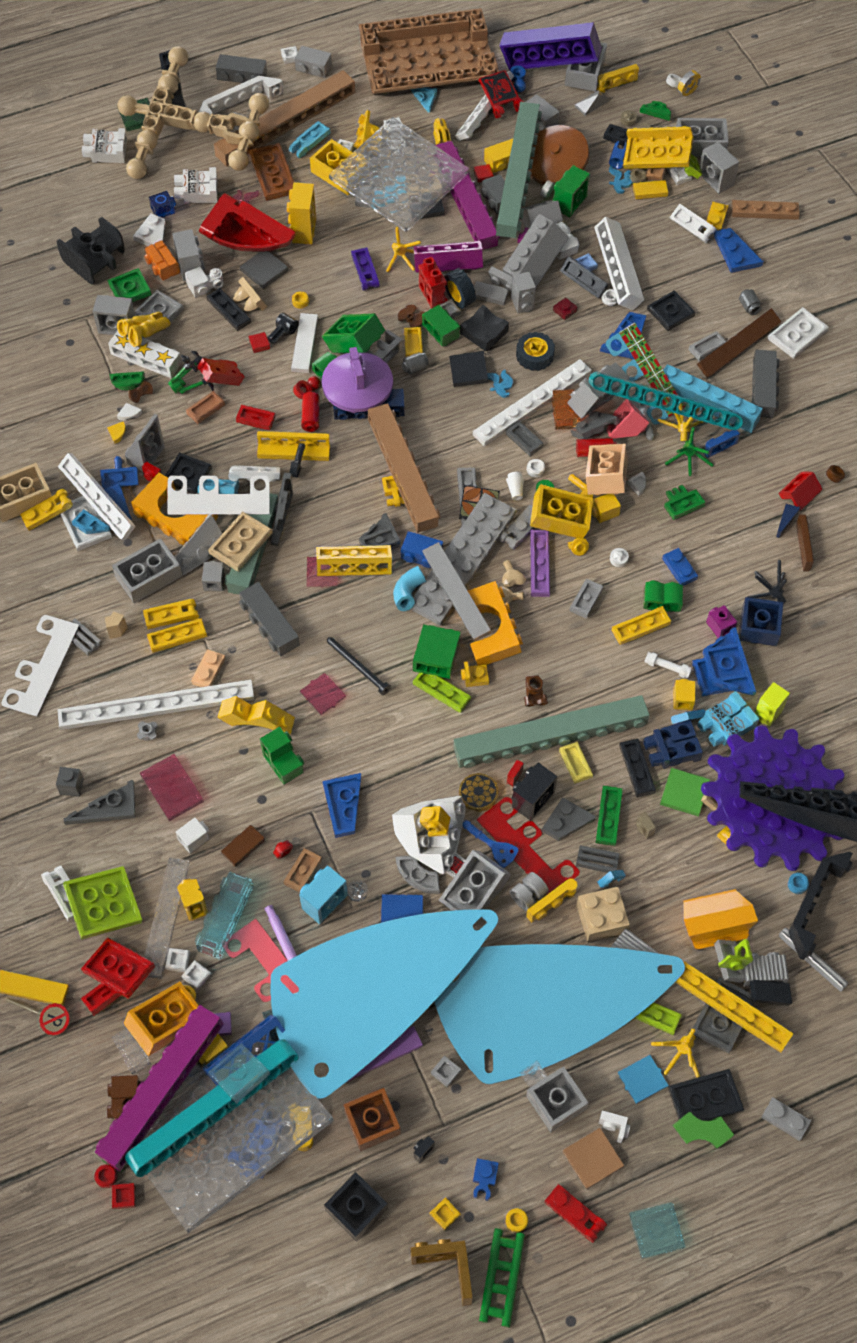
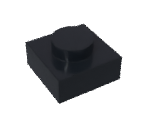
(423, 1148)

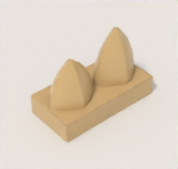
(244, 292)

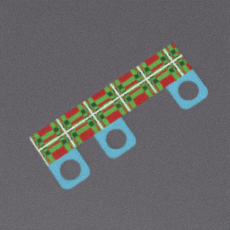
(645, 363)

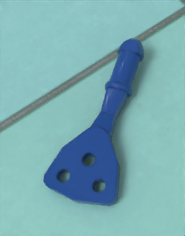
(495, 846)

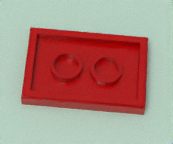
(118, 967)

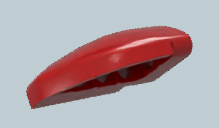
(244, 227)

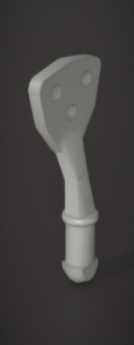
(649, 432)

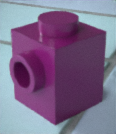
(720, 621)

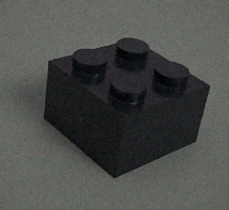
(533, 791)
(356, 1206)

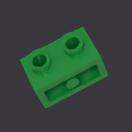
(441, 325)

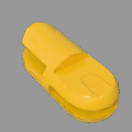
(441, 132)

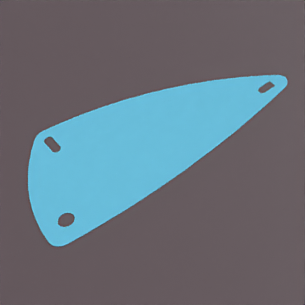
(369, 989)
(546, 1002)

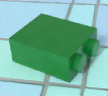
(436, 651)

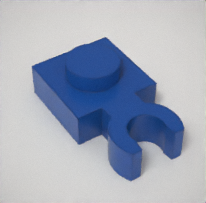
(485, 1175)

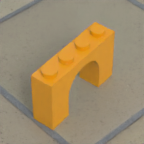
(148, 506)
(503, 642)

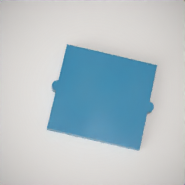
(643, 1079)

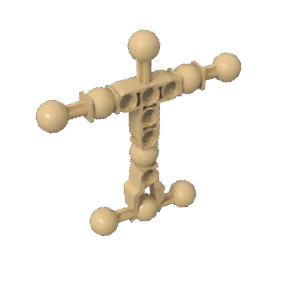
(199, 121)

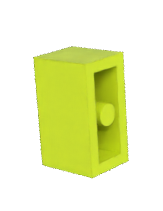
(771, 704)

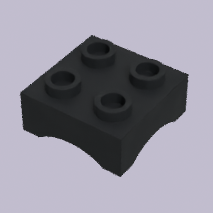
(484, 328)

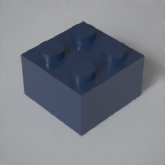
(761, 621)

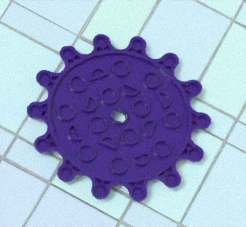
(770, 763)

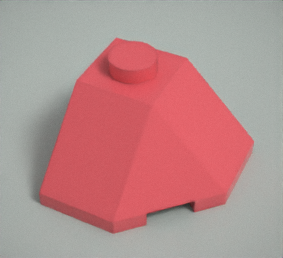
(631, 421)

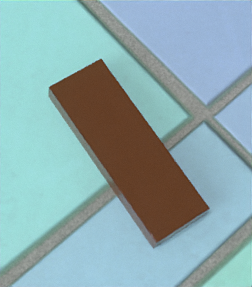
(804, 543)

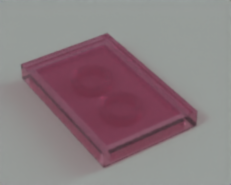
(171, 787)

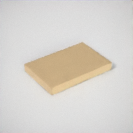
(240, 541)

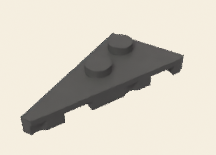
(282, 508)
(114, 806)

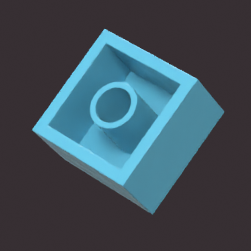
(323, 894)

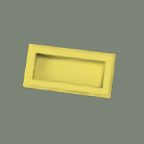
(576, 762)

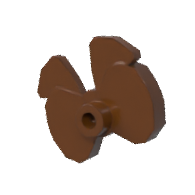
(407, 315)

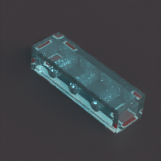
(224, 915)

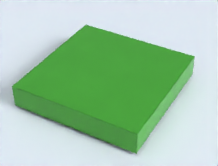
(683, 792)

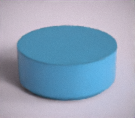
(798, 883)

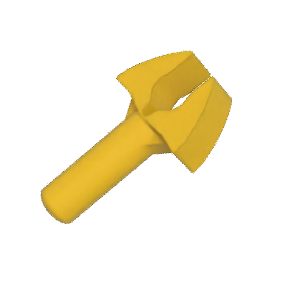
(580, 484)

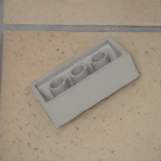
(537, 249)

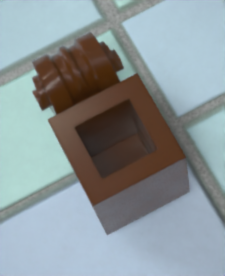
(121, 1090)

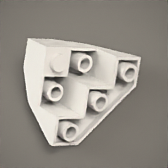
(414, 837)

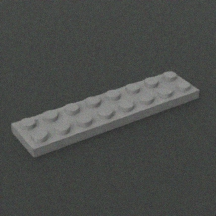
(466, 555)

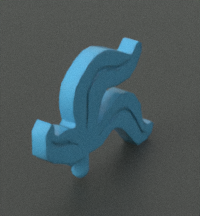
(624, 183)
(505, 385)

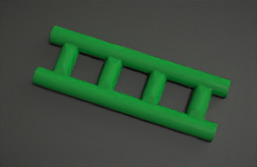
(491, 1287)

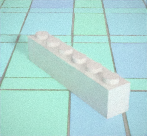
(619, 263)

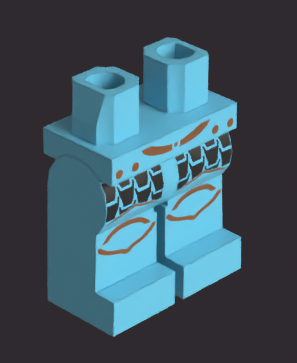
(728, 719)

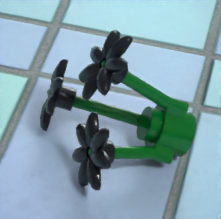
(177, 383)

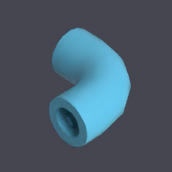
(405, 586)

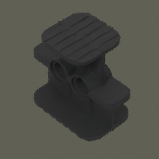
(91, 252)

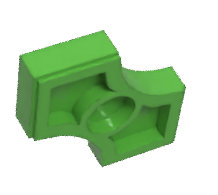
(693, 1129)

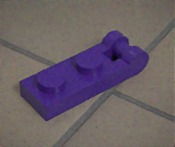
(365, 268)

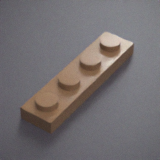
(765, 209)

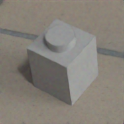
(213, 576)

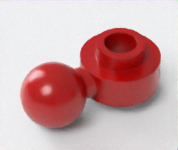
(302, 386)

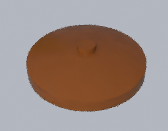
(557, 151)

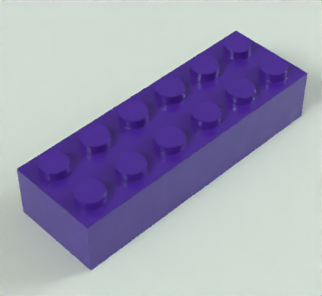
(551, 46)

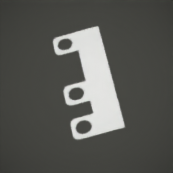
(214, 503)
(46, 670)

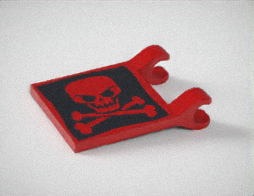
(499, 92)

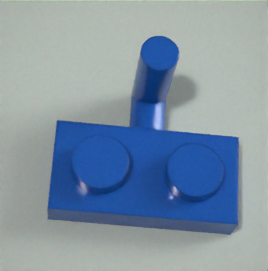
(122, 476)

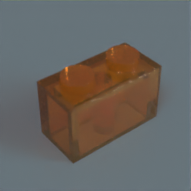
(563, 414)

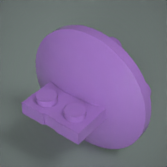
(357, 381)

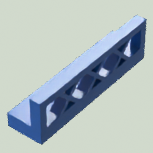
(248, 1040)

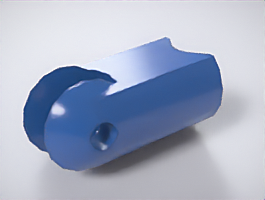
(617, 156)

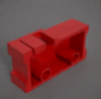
(220, 371)

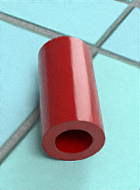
(310, 411)
(583, 445)

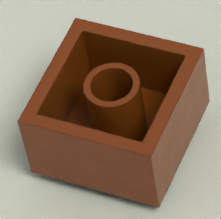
(372, 1119)

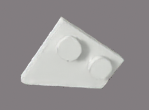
(151, 230)

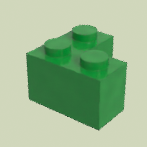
(278, 753)

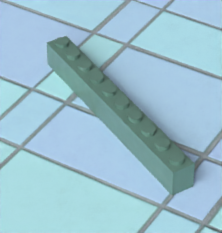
(518, 170)
(550, 731)

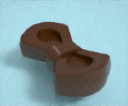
(145, 388)

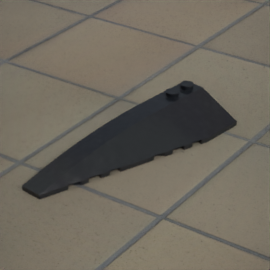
(819, 808)

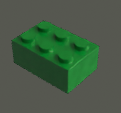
(353, 331)

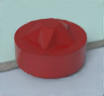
(282, 849)

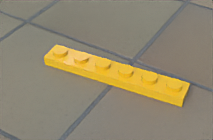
(734, 1008)

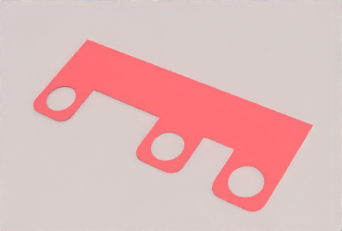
(265, 950)

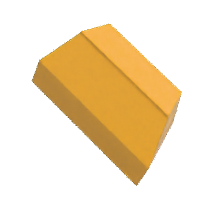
(718, 917)

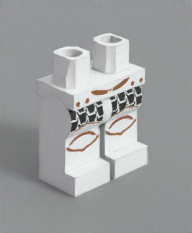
(105, 146)
(197, 186)

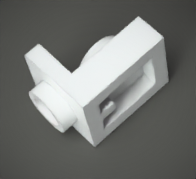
(613, 1121)

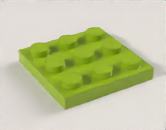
(102, 902)

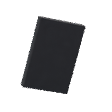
(707, 1096)

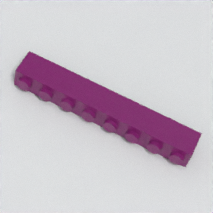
(471, 206)
(159, 1087)

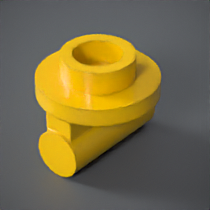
(578, 546)

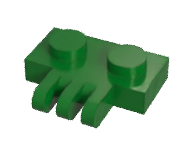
(683, 502)

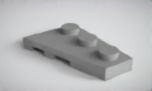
(196, 549)

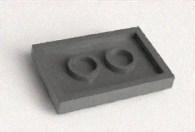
(715, 1026)

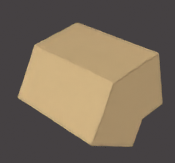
(115, 625)

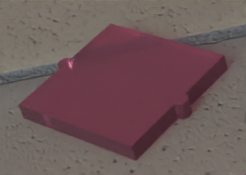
(316, 581)
(322, 693)

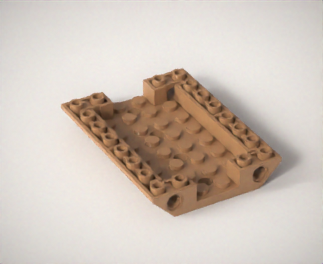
(426, 43)

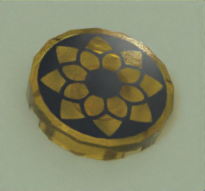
(478, 792)

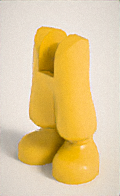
(142, 326)

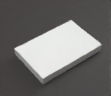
(798, 333)
(79, 538)

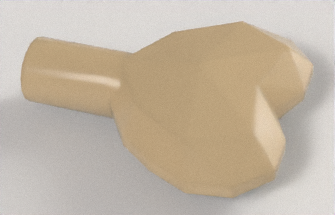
(512, 576)
(509, 595)

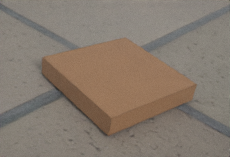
(593, 1158)

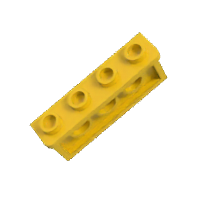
(658, 147)

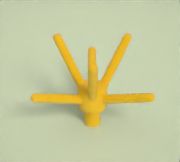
(401, 249)
(683, 427)
(683, 1046)

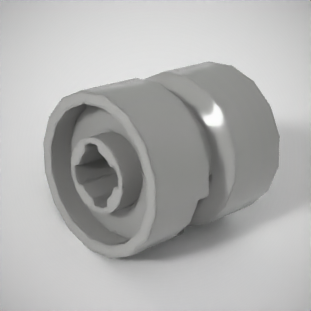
(531, 889)

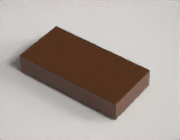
(242, 845)

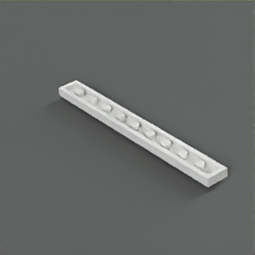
(153, 704)

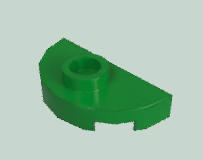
(656, 109)
(127, 380)

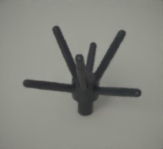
(776, 590)

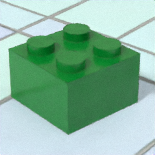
(571, 190)

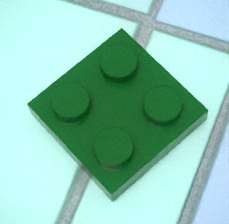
(130, 285)

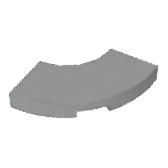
(417, 876)

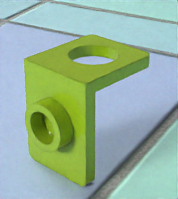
(736, 961)

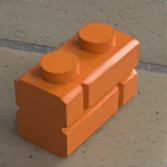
(162, 260)

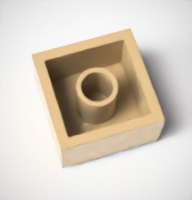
(602, 914)

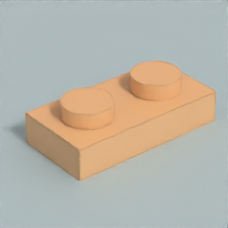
(208, 669)

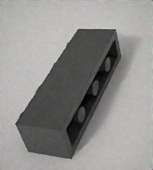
(764, 382)
(269, 619)

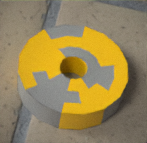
(689, 83)

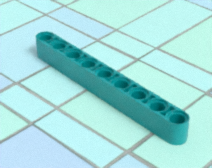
(672, 406)
(203, 1115)

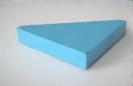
(425, 96)

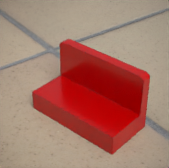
(802, 489)

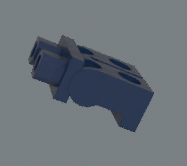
(673, 745)

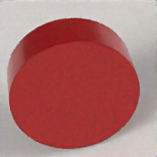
(105, 1176)

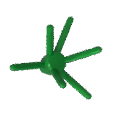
(690, 450)

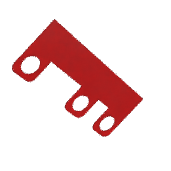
(496, 824)

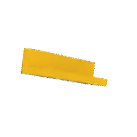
(280, 449)
(354, 557)

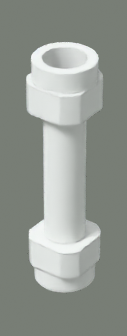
(684, 670)

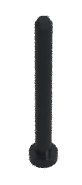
(383, 688)

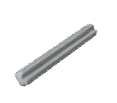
(818, 964)

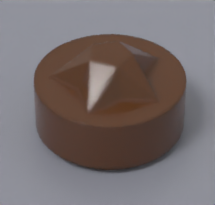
(835, 473)

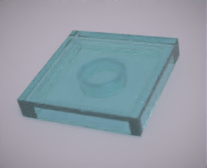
(239, 1073)
(657, 1230)

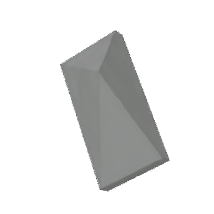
(592, 102)

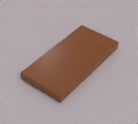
(272, 171)

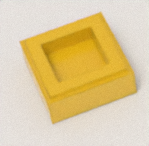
(445, 1214)

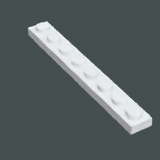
(531, 402)

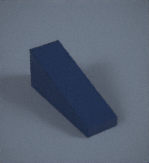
(788, 516)

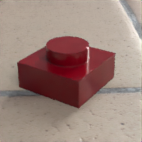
(565, 308)

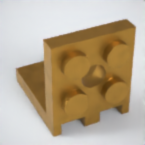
(444, 1251)

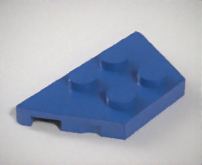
(728, 664)

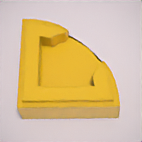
(117, 431)

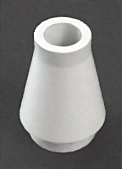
(515, 483)

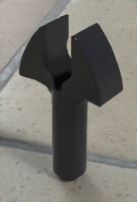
(295, 467)

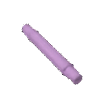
(280, 933)

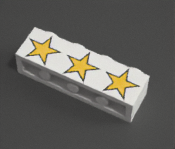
(147, 355)

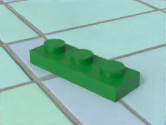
(609, 815)

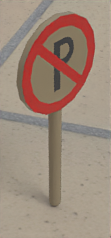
(53, 1018)

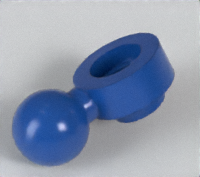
(518, 79)

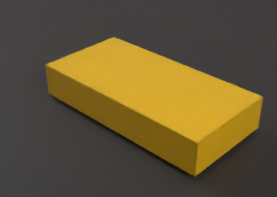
(650, 189)
(413, 340)

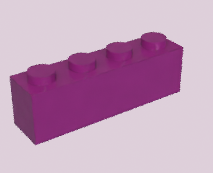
(451, 256)

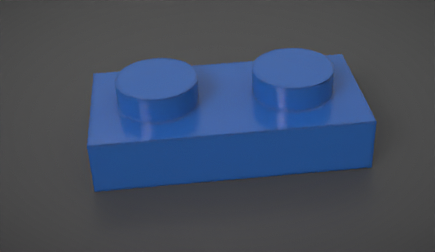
(722, 442)
(680, 567)

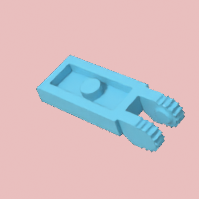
(309, 139)

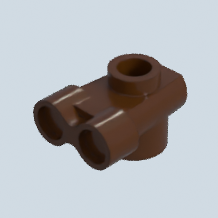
(534, 696)

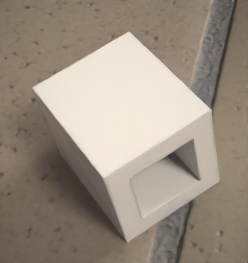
(193, 835)

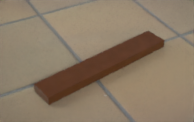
(738, 343)

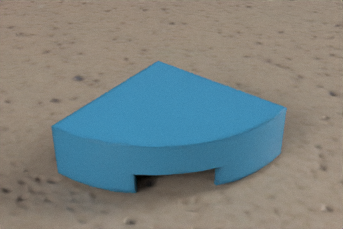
(610, 876)

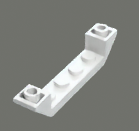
(270, 86)

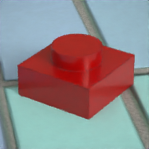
(150, 471)

